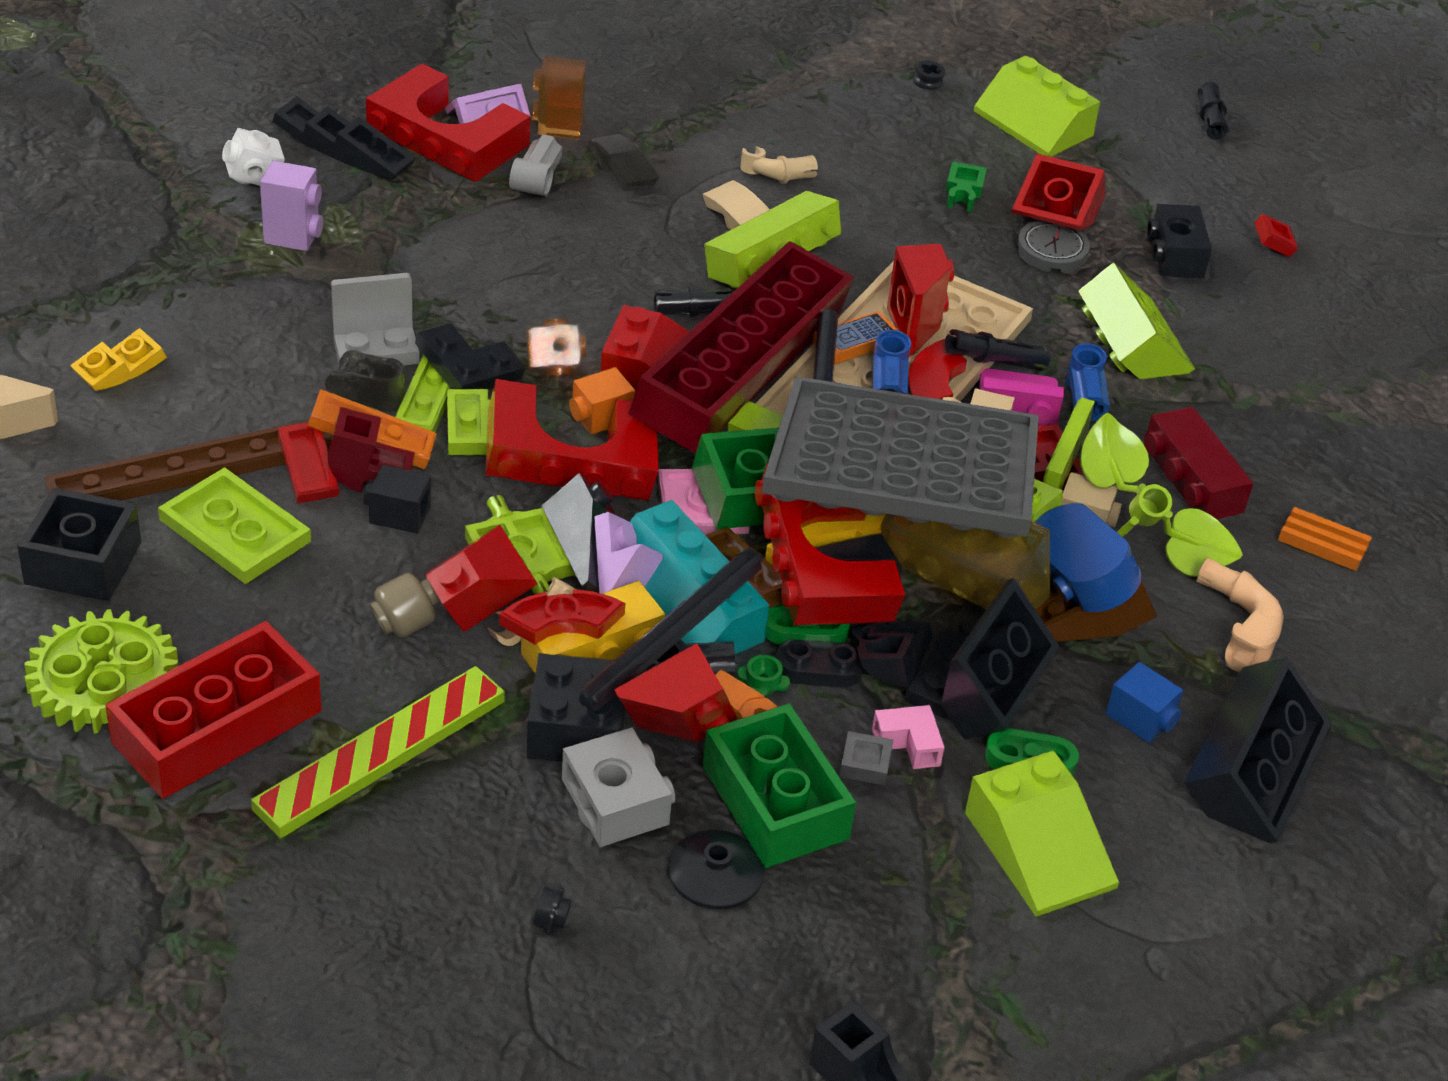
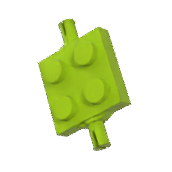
(532, 539)

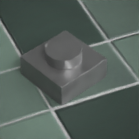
(866, 758)

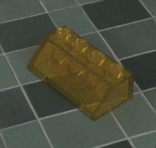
(973, 560)

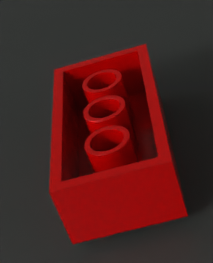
(214, 708)

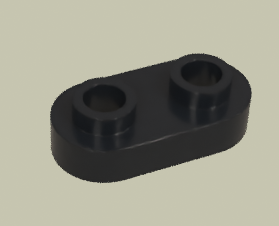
(820, 663)

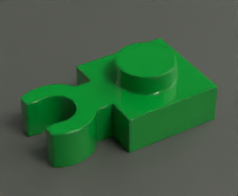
(965, 184)

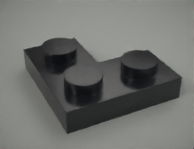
(467, 367)

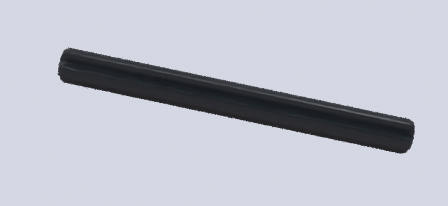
(670, 629)

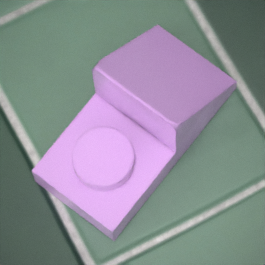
(618, 555)

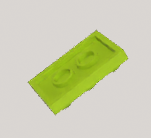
(235, 525)

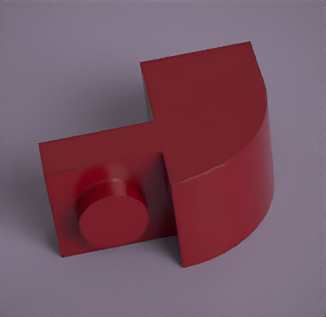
(355, 453)

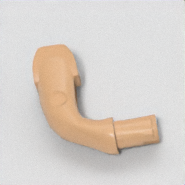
(1257, 636)

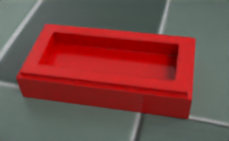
(307, 463)

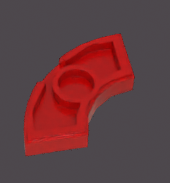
(933, 371)
(546, 616)

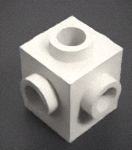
(250, 155)

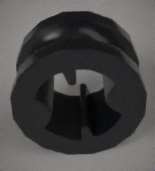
(929, 75)

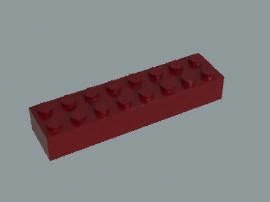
(739, 346)

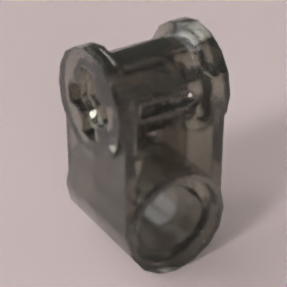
(372, 379)

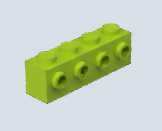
(804, 220)

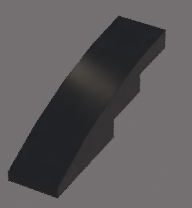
(347, 142)

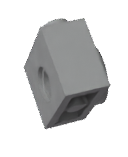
(617, 786)

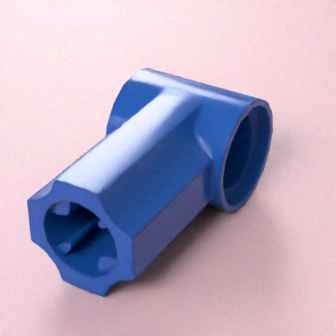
(891, 361)
(1087, 377)

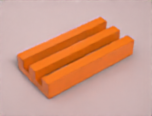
(1325, 538)

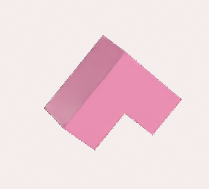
(914, 730)

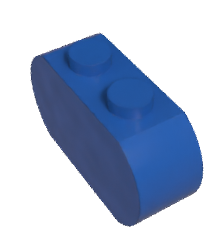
(1089, 559)

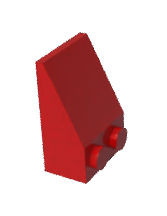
(639, 341)

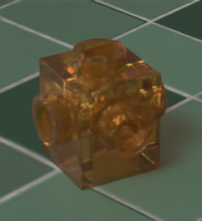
(541, 350)

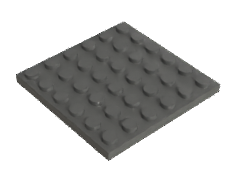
(905, 457)

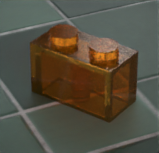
(560, 97)

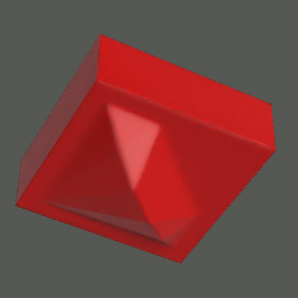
(1276, 235)

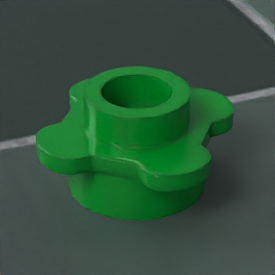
(764, 675)

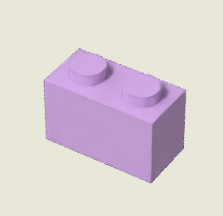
(290, 205)

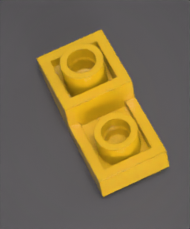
(128, 359)

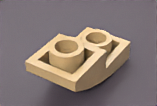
(735, 203)

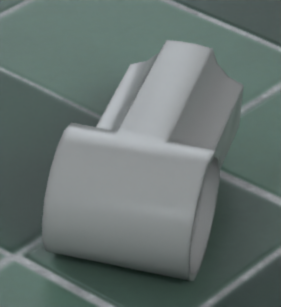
(536, 169)

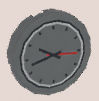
(1053, 246)

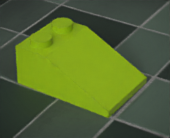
(1041, 832)

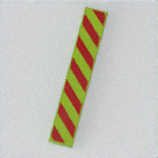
(377, 752)

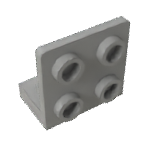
(374, 317)

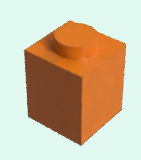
(596, 397)

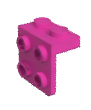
(1032, 392)

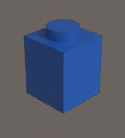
(1145, 702)

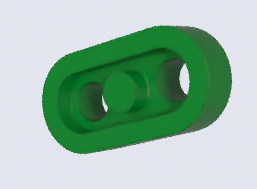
(781, 629)
(1017, 745)

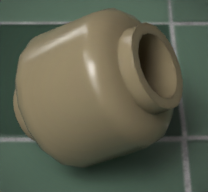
(404, 605)

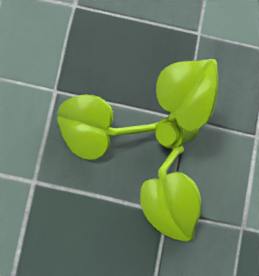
(1119, 457)

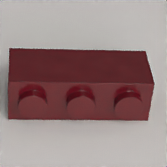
(1197, 463)

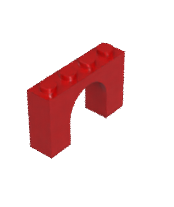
(469, 148)
(527, 453)
(820, 586)

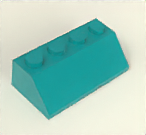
(689, 563)

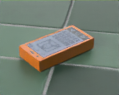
(858, 336)

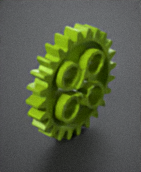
(95, 665)

